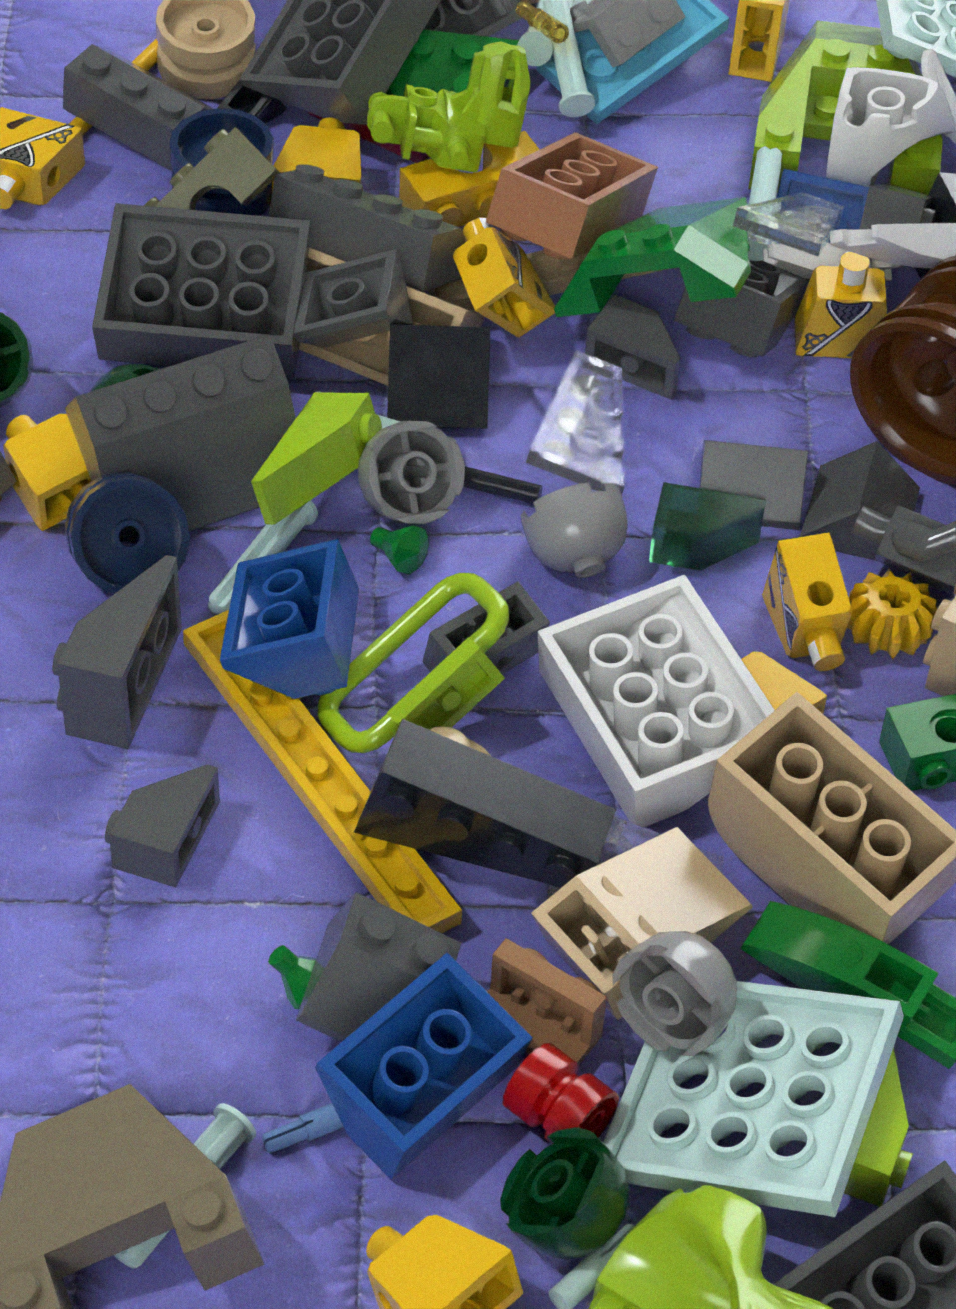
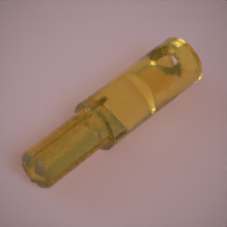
(543, 22)

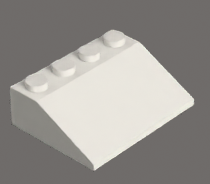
(652, 695)

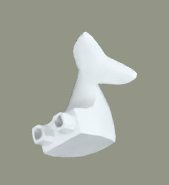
(885, 114)

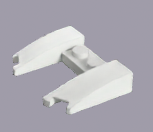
(884, 245)

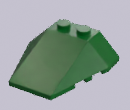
(686, 237)

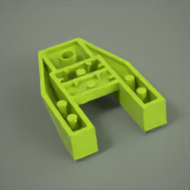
(807, 93)

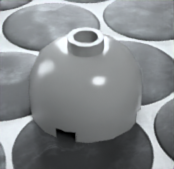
(411, 472)
(577, 528)
(676, 991)

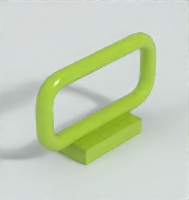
(447, 690)

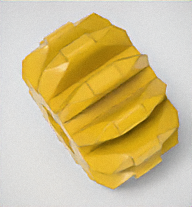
(891, 613)

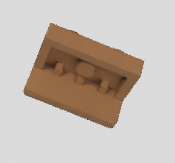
(547, 1000)

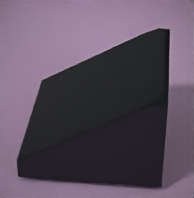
(253, 102)

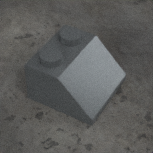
(365, 963)

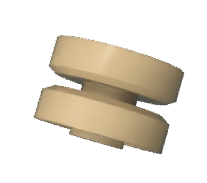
(204, 44)

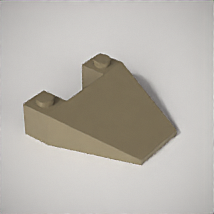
(107, 1183)

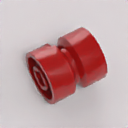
(552, 1094)

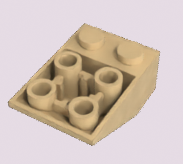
(631, 898)

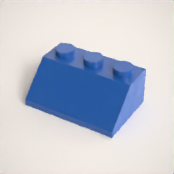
(293, 620)
(421, 1064)

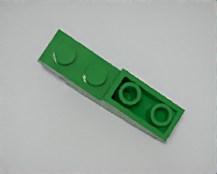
(843, 960)

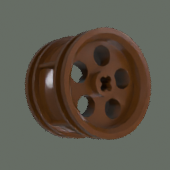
(902, 378)

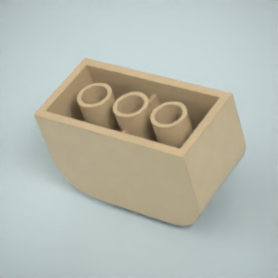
(830, 824)

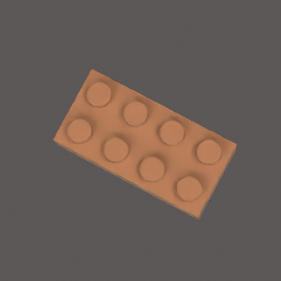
(570, 195)

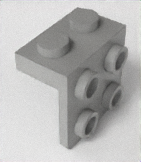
(625, 25)

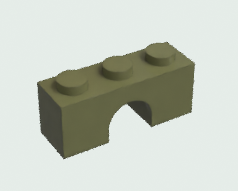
(229, 165)

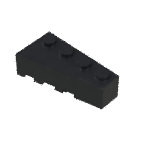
(481, 810)

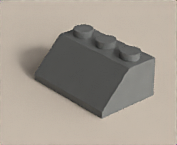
(126, 102)

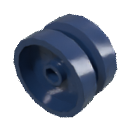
(196, 131)
(108, 507)

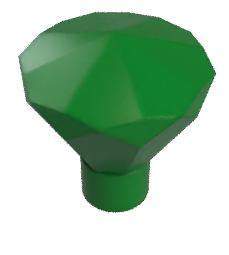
(403, 547)
(294, 973)

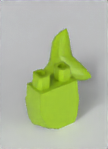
(694, 1255)

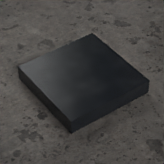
(439, 375)

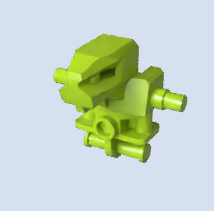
(454, 125)

